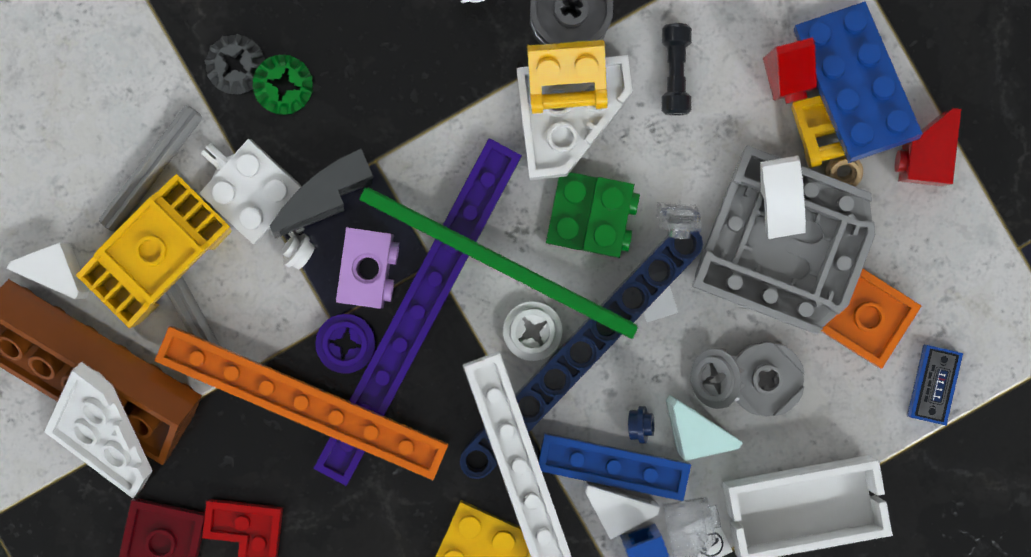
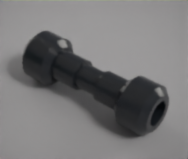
(676, 39)

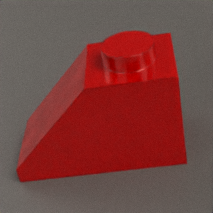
(792, 70)
(933, 155)

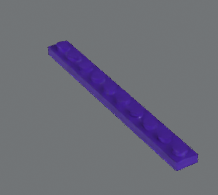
(423, 301)

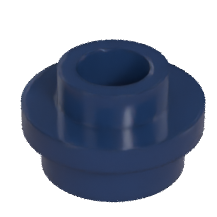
(641, 424)

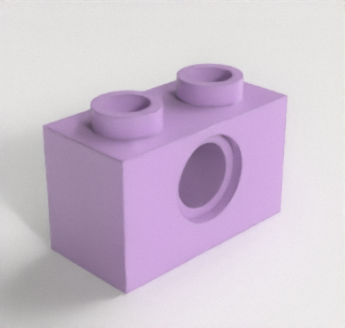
(352, 285)

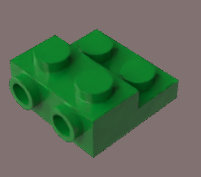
(592, 214)

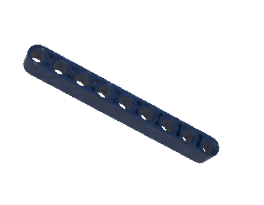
(598, 343)

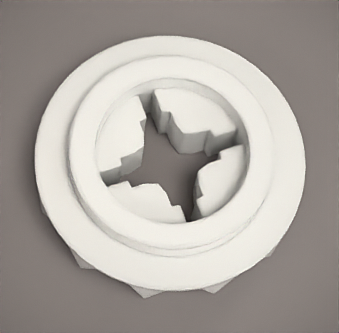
(529, 348)

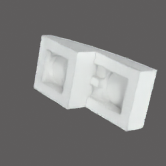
(783, 197)

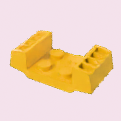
(153, 251)

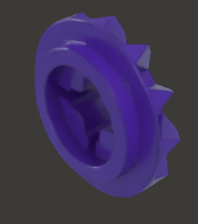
(331, 354)

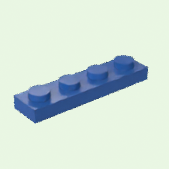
(614, 466)

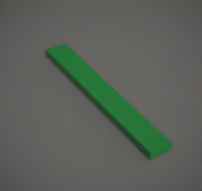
(499, 262)

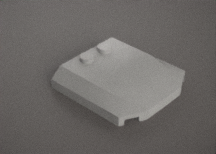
(790, 277)

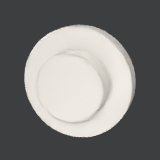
(297, 251)

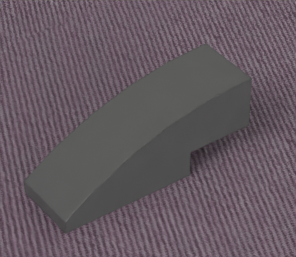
(323, 193)

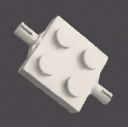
(248, 189)

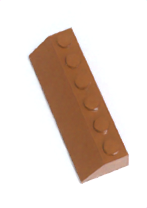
(46, 344)

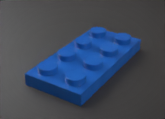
(859, 83)

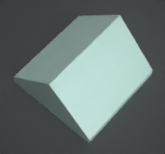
(697, 435)

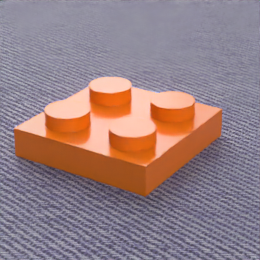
(873, 320)

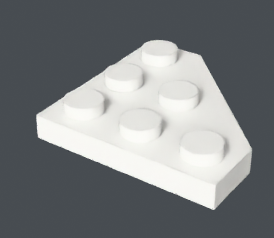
(563, 135)
(97, 430)

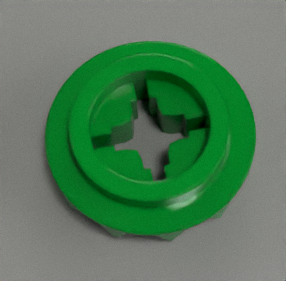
(268, 95)

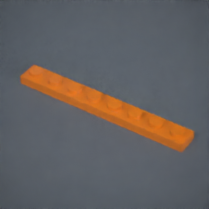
(301, 402)

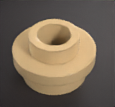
(852, 178)

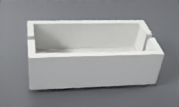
(807, 508)

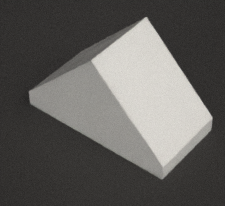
(53, 268)
(619, 509)

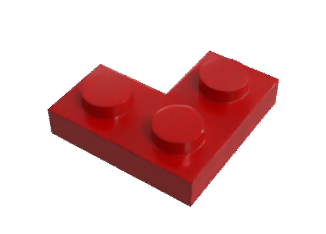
(251, 525)

